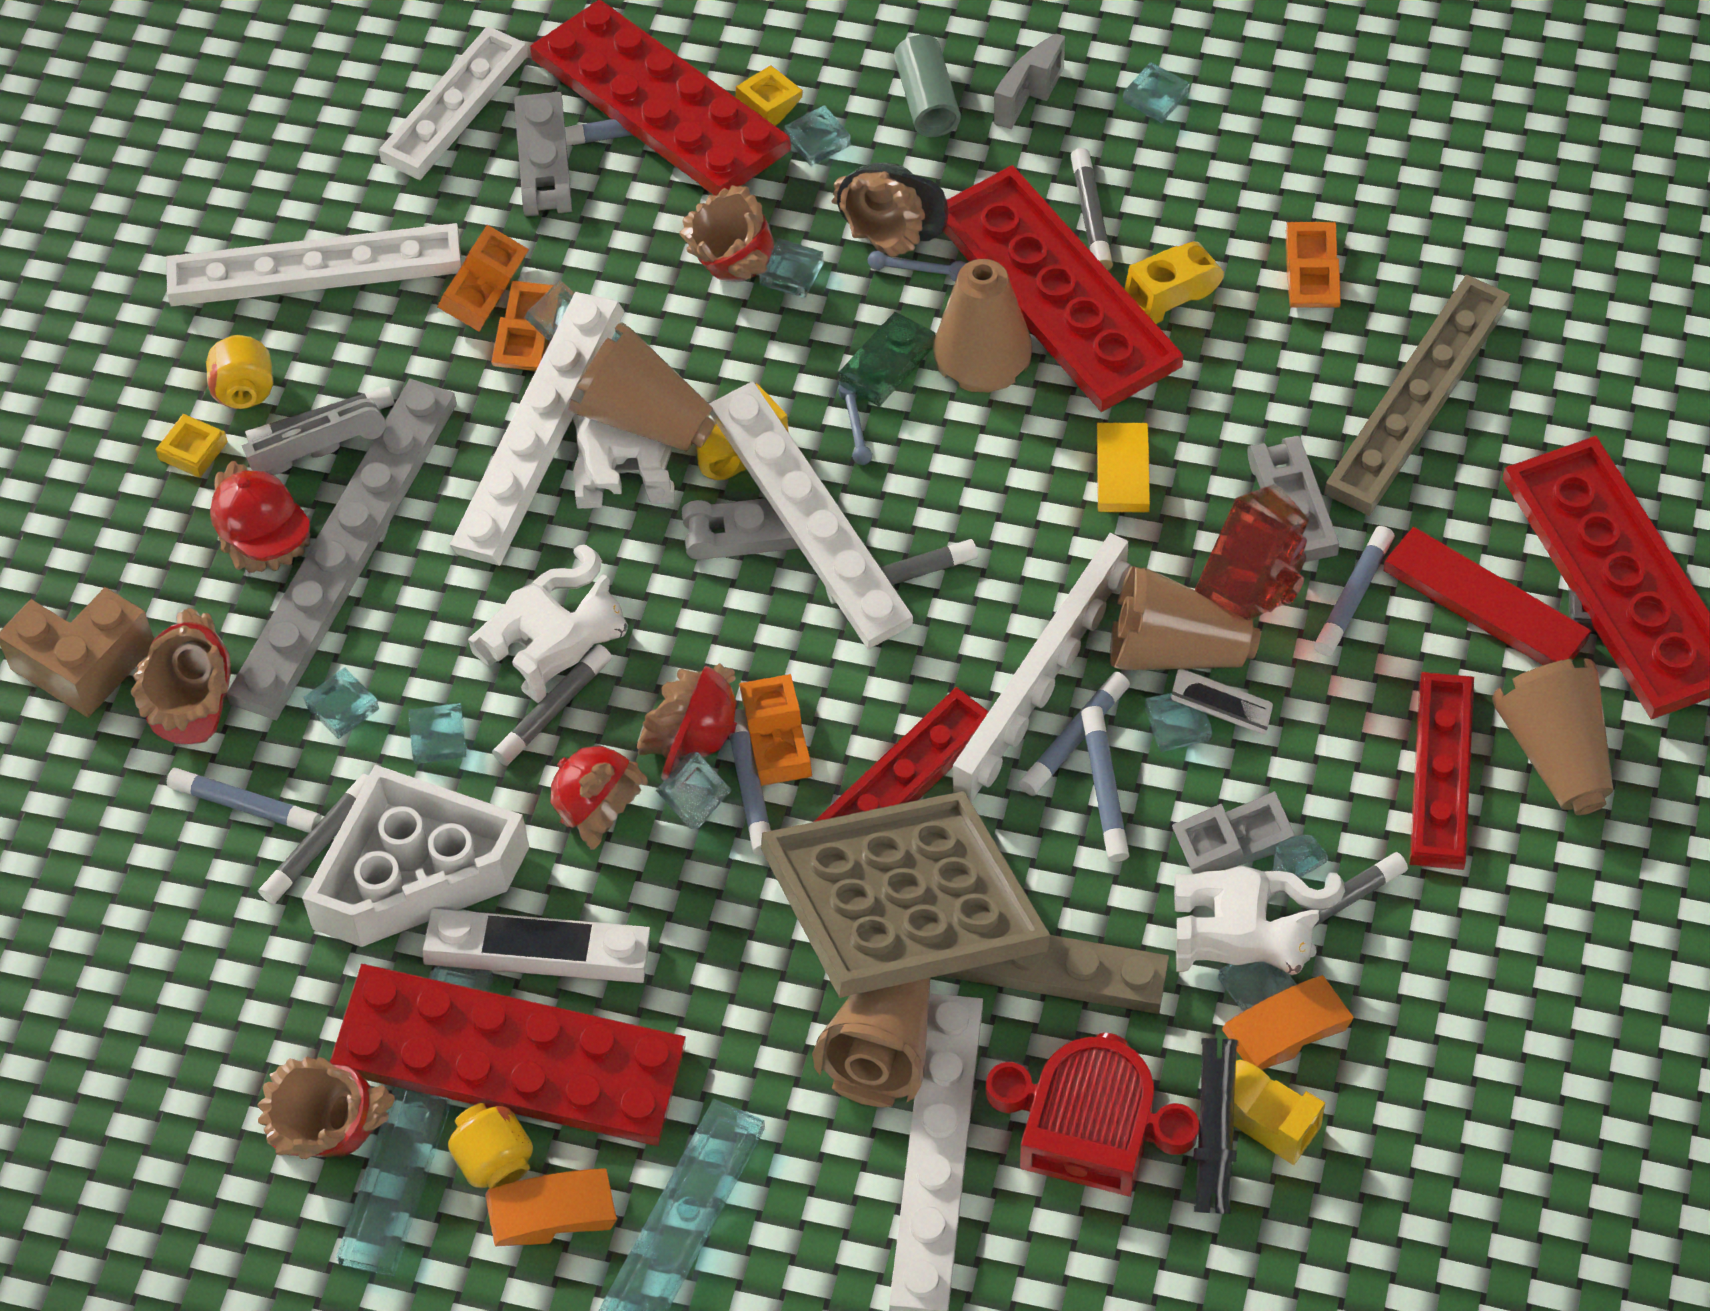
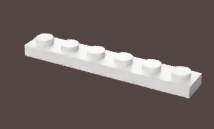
(313, 264)
(535, 430)
(811, 515)
(1035, 677)
(937, 1157)

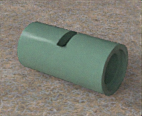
(927, 85)

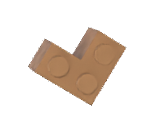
(80, 658)

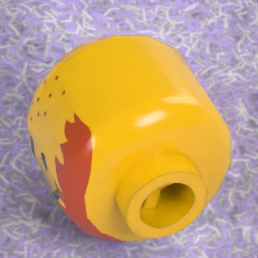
(239, 369)
(490, 1146)

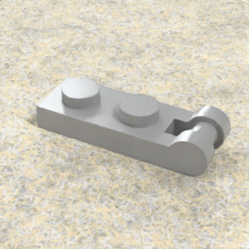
(542, 152)
(315, 436)
(1301, 486)
(748, 525)

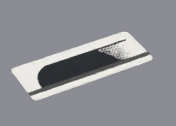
(1222, 701)

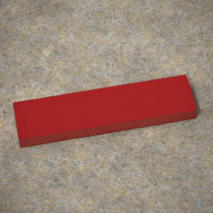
(1485, 599)
(915, 759)
(1442, 771)

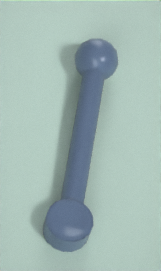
(878, 260)
(861, 455)

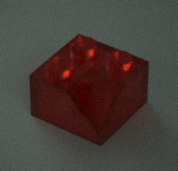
(1257, 555)

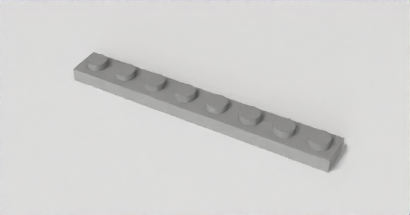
(341, 550)

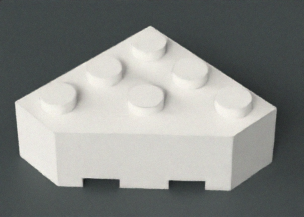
(409, 853)

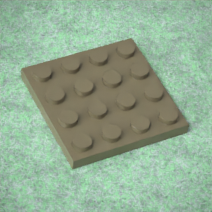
(903, 893)

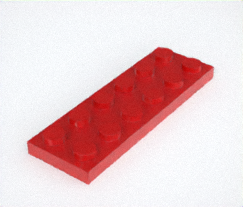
(660, 98)
(1062, 289)
(1619, 572)
(510, 1054)

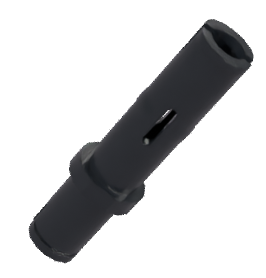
(1216, 1126)

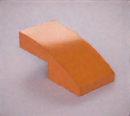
(1312, 265)
(483, 278)
(518, 341)
(775, 729)
(1287, 1021)
(550, 1204)

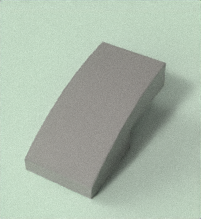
(1031, 76)
(1233, 838)

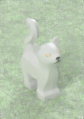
(611, 451)
(546, 629)
(1239, 925)

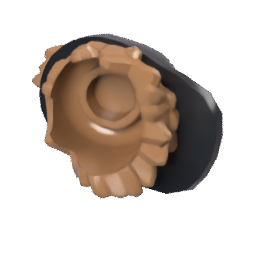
(891, 207)

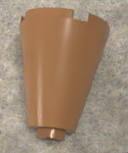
(982, 330)
(642, 394)
(1176, 628)
(1562, 731)
(877, 1044)

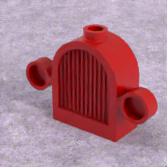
(1091, 1113)

